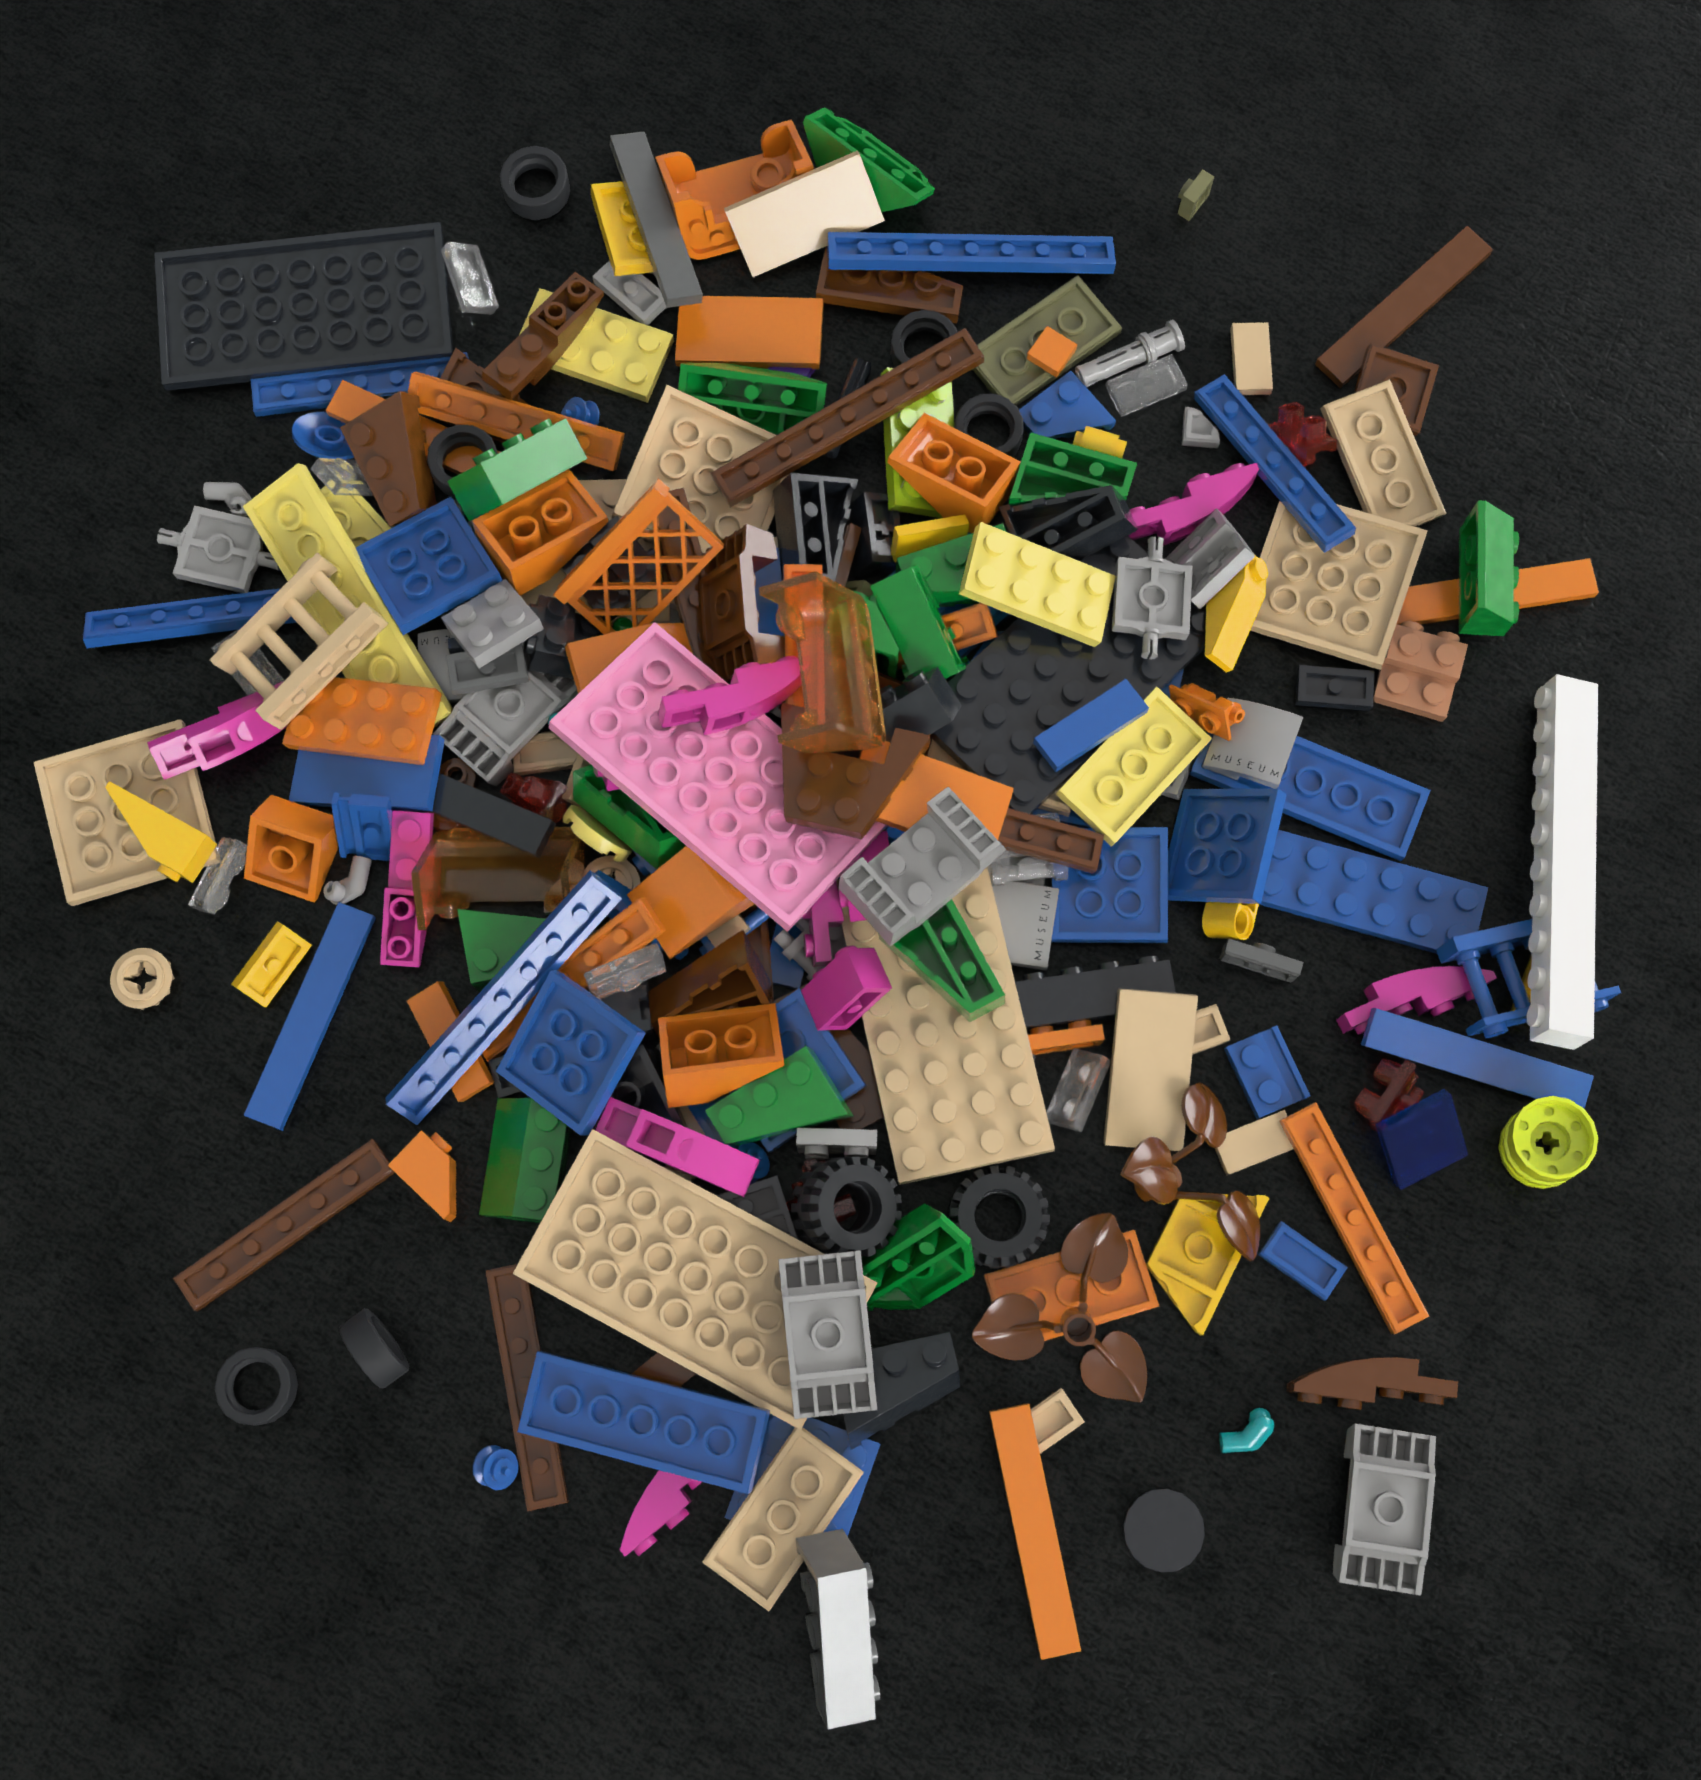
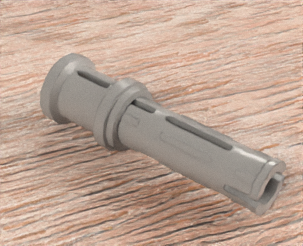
(1144, 349)

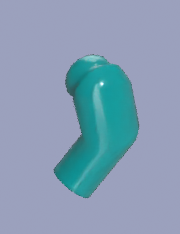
(1252, 1437)

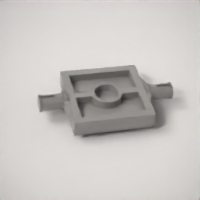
(218, 550)
(1152, 598)

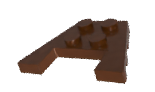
(840, 790)

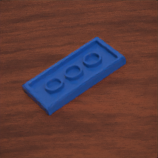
(408, 785)

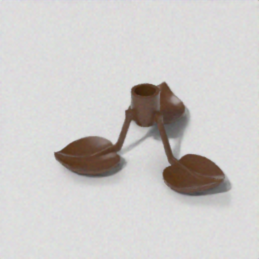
(1158, 1180)
(1013, 1326)

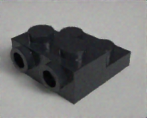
(616, 573)
(560, 627)

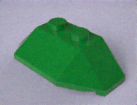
(892, 177)
(753, 394)
(919, 1262)

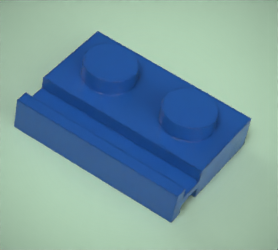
(363, 825)
(1266, 1072)

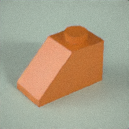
(429, 1172)

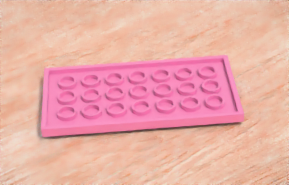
(710, 789)

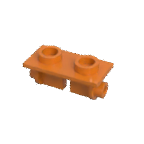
(1206, 711)

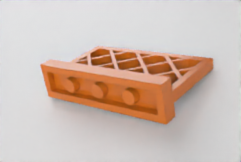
(620, 538)

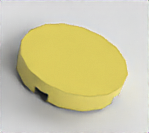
(595, 833)

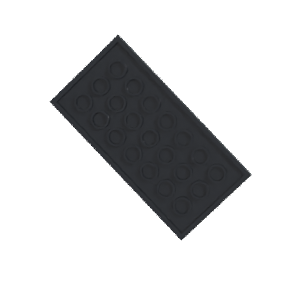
(302, 305)
(1039, 678)

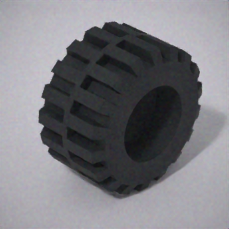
(1027, 1197)
(875, 1201)

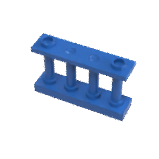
(1500, 944)

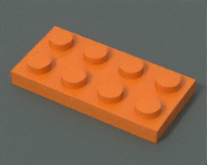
(367, 721)

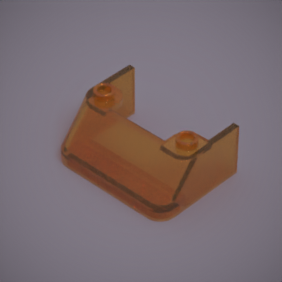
(834, 663)
(471, 867)

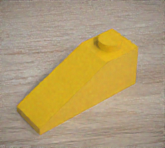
(1233, 614)
(167, 840)

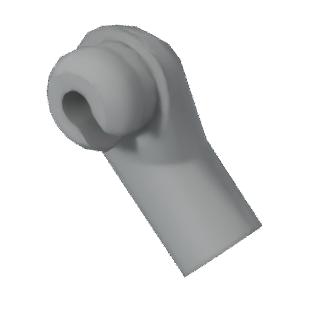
(232, 493)
(351, 886)

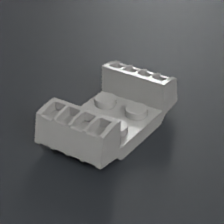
(502, 721)
(921, 868)
(827, 1334)
(1387, 1509)

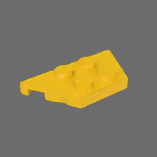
(1196, 1259)

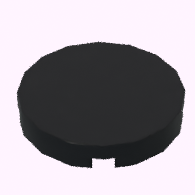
(1163, 1530)

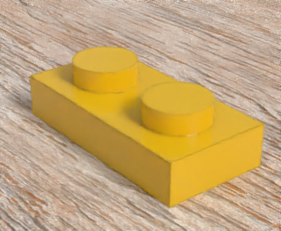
(271, 964)

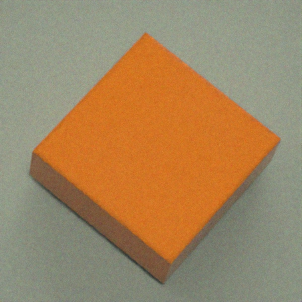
(1051, 351)

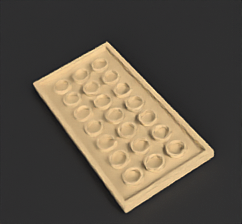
(950, 1086)
(671, 1270)

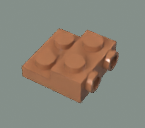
(1420, 671)

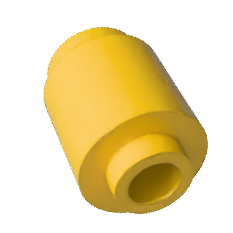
(1100, 441)

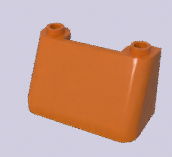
(702, 195)

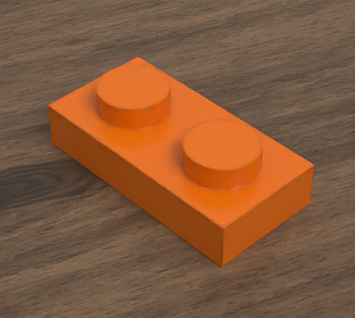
(1079, 1035)

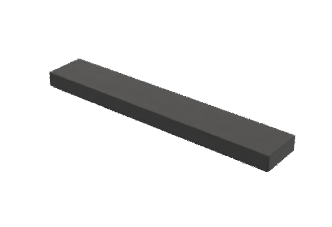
(655, 219)

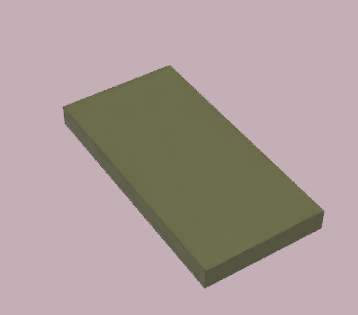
(1069, 311)

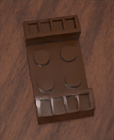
(730, 603)

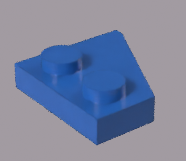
(1065, 410)

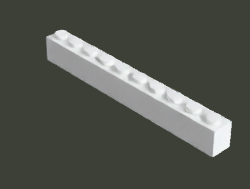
(1564, 864)

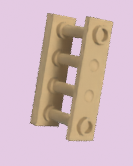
(323, 665)

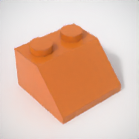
(290, 847)

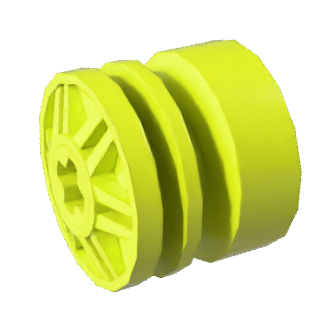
(1561, 1126)

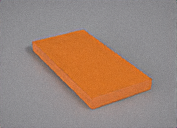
(751, 331)
(929, 777)
(1058, 1289)

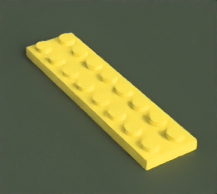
(297, 525)

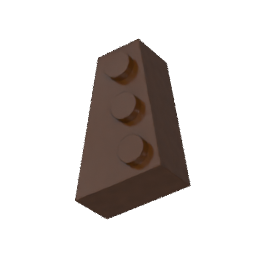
(393, 456)
(716, 981)

